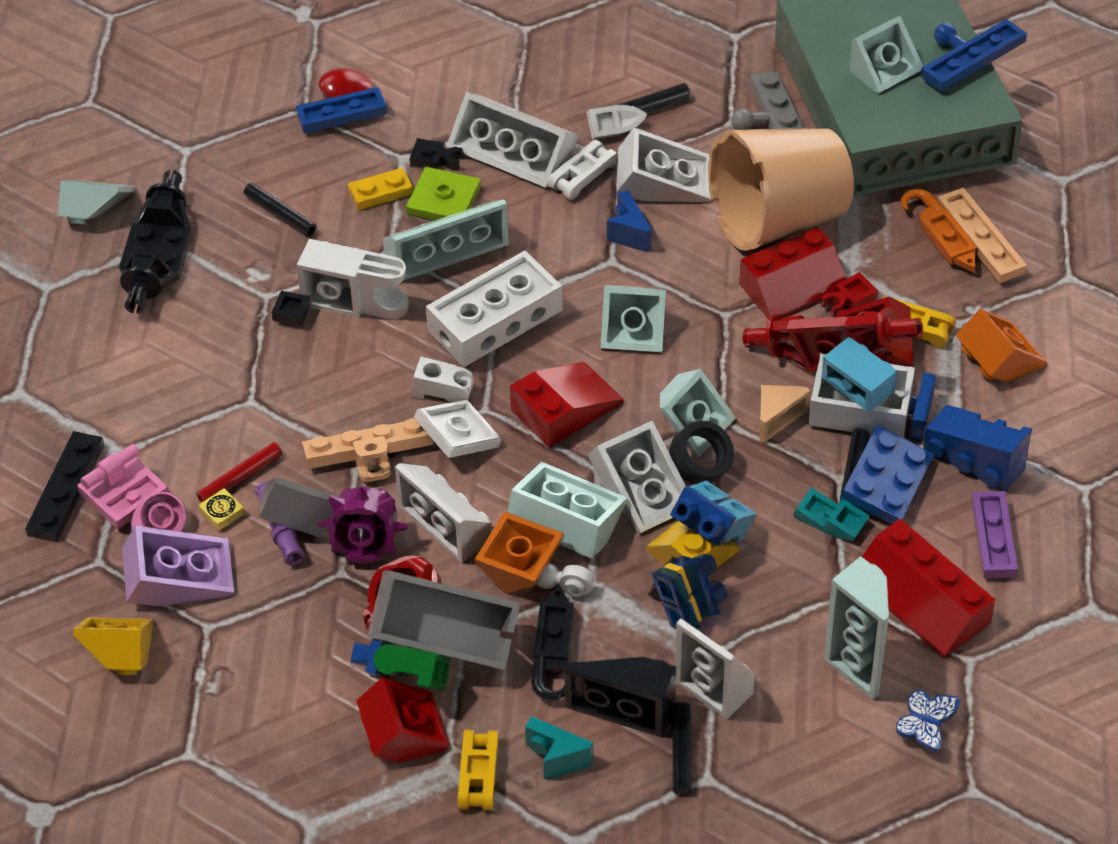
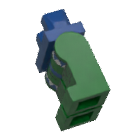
(403, 662)

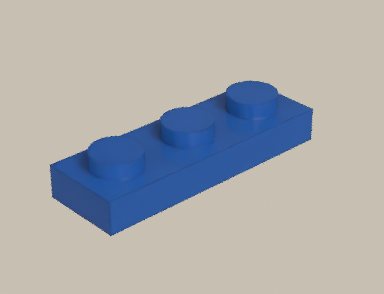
(341, 110)

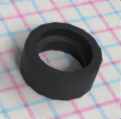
(716, 437)

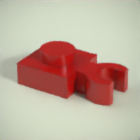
(851, 293)

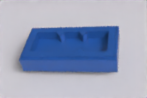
(921, 405)

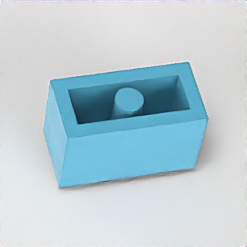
(859, 374)

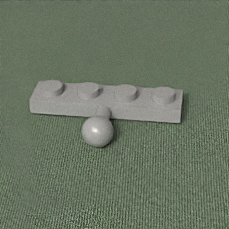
(773, 102)

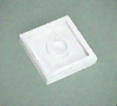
(457, 428)

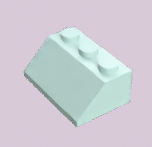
(568, 505)

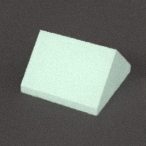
(884, 56)

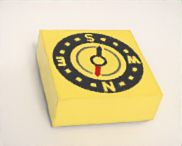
(221, 509)

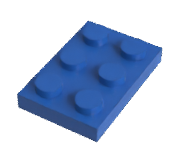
(887, 475)

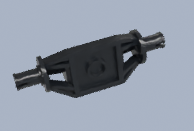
(156, 243)

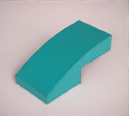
(836, 519)

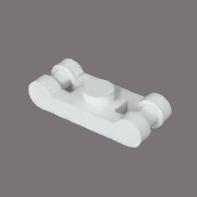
(582, 169)

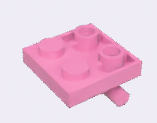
(119, 486)

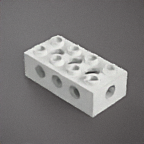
(494, 308)

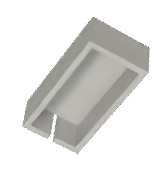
(443, 619)

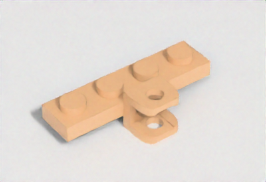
(367, 447)

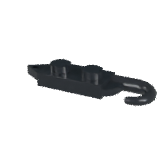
(551, 642)

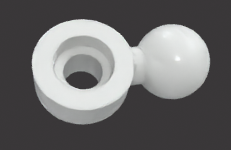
(573, 579)

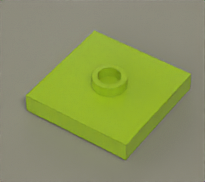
(442, 194)

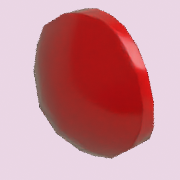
(343, 82)

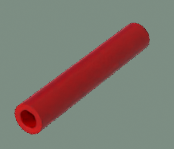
(241, 471)

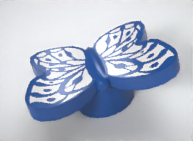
(926, 718)

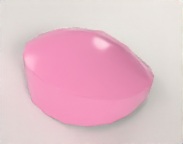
(160, 511)

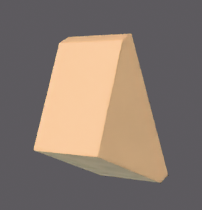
(780, 408)

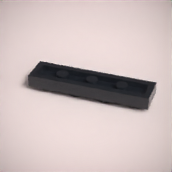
(61, 490)

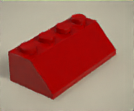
(929, 589)

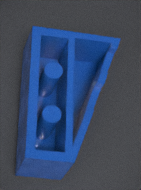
(979, 446)

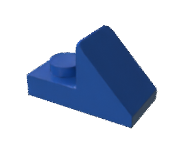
(629, 225)

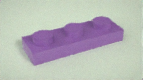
(994, 534)

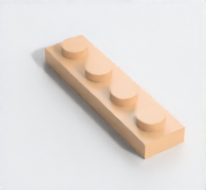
(992, 246)

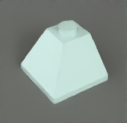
(89, 199)
(633, 318)
(692, 399)

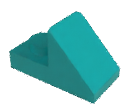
(563, 749)

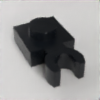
(433, 154)

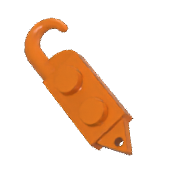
(943, 230)

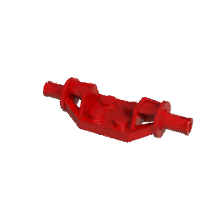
(824, 334)

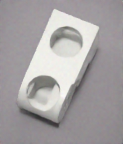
(441, 381)

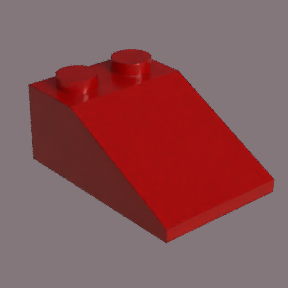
(561, 400)

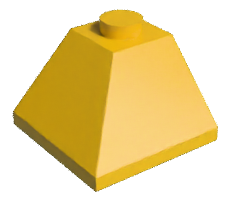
(684, 541)
(117, 642)

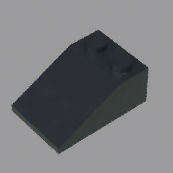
(623, 691)

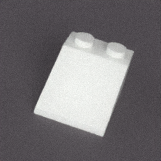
(662, 170)
(641, 471)
(711, 671)

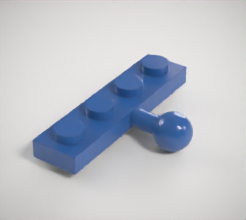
(970, 55)

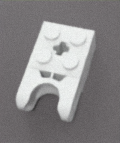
(352, 281)

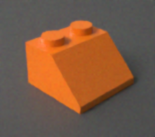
(999, 347)

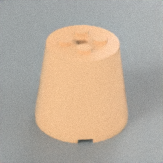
(778, 182)

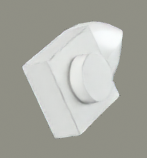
(613, 120)

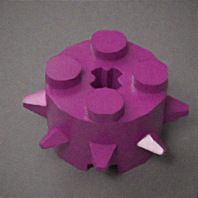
(363, 524)

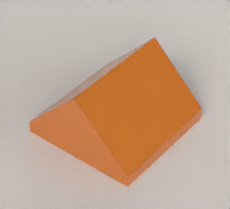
(517, 552)

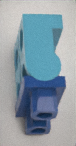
(712, 514)

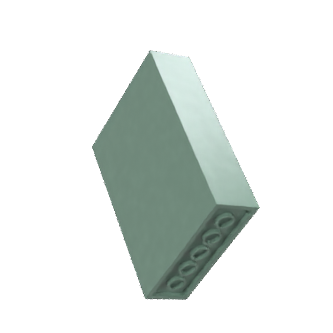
(912, 127)

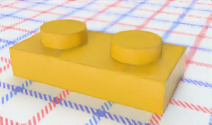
(380, 188)

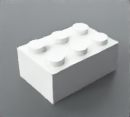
(836, 411)

